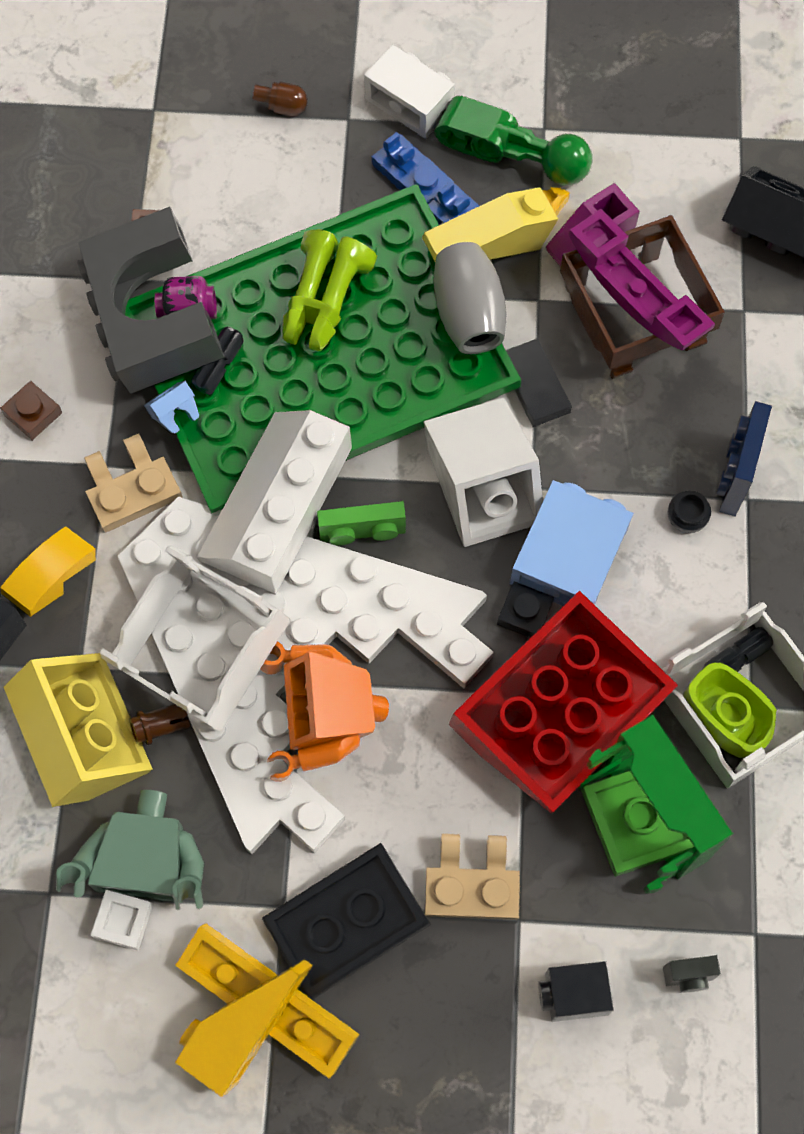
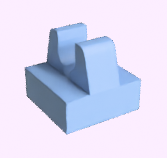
(163, 406)

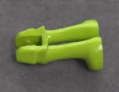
(303, 308)

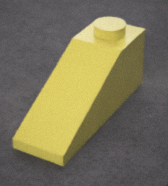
(501, 227)

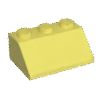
(75, 727)

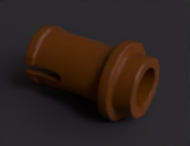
(158, 723)

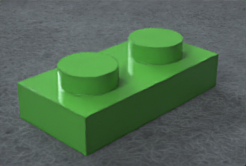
(377, 521)

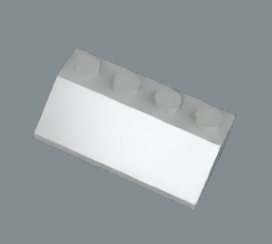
(277, 498)

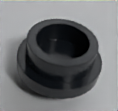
(689, 511)

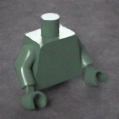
(139, 857)

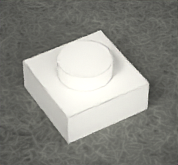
(122, 920)

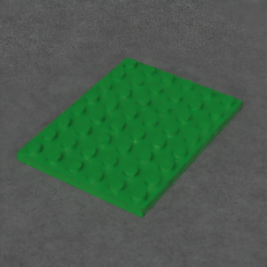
(377, 373)

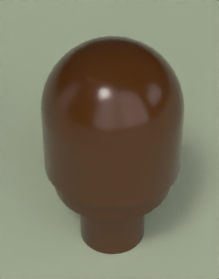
(282, 98)

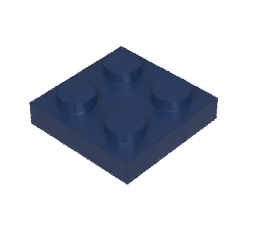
(743, 458)

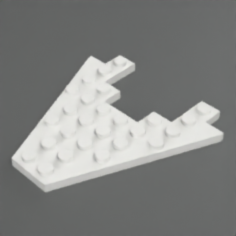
(326, 597)

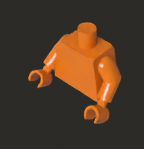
(326, 705)

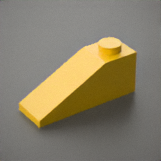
(228, 1040)

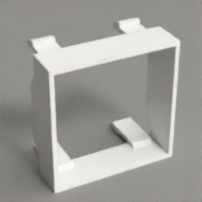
(153, 606)
(789, 656)

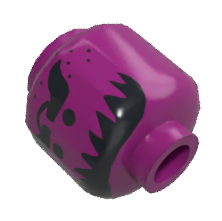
(184, 292)

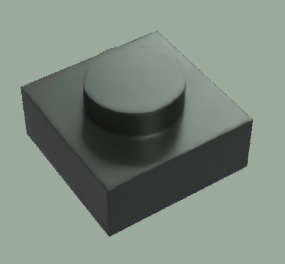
(691, 973)

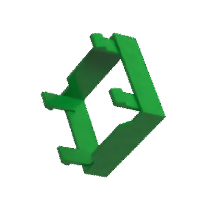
(671, 791)

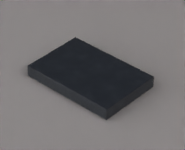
(346, 920)

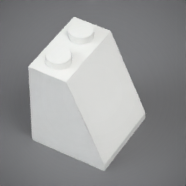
(485, 470)

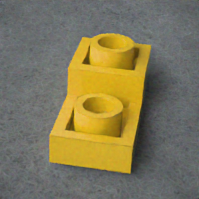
(42, 573)

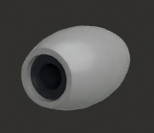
(469, 298)

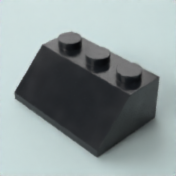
(769, 210)

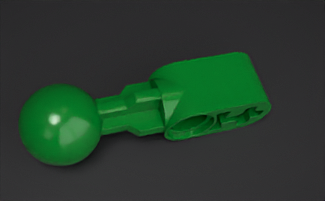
(495, 134)

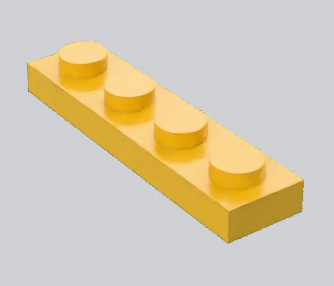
(303, 1025)

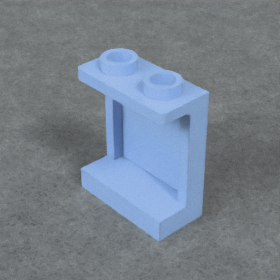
(571, 543)

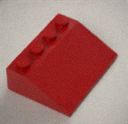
(561, 701)

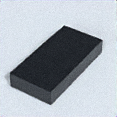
(540, 388)

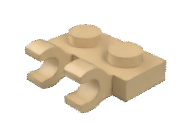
(133, 493)
(472, 892)

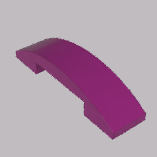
(634, 285)

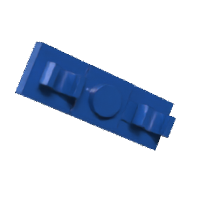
(408, 166)

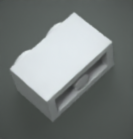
(408, 90)

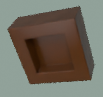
(31, 410)

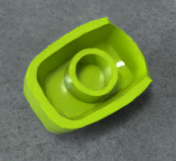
(732, 709)

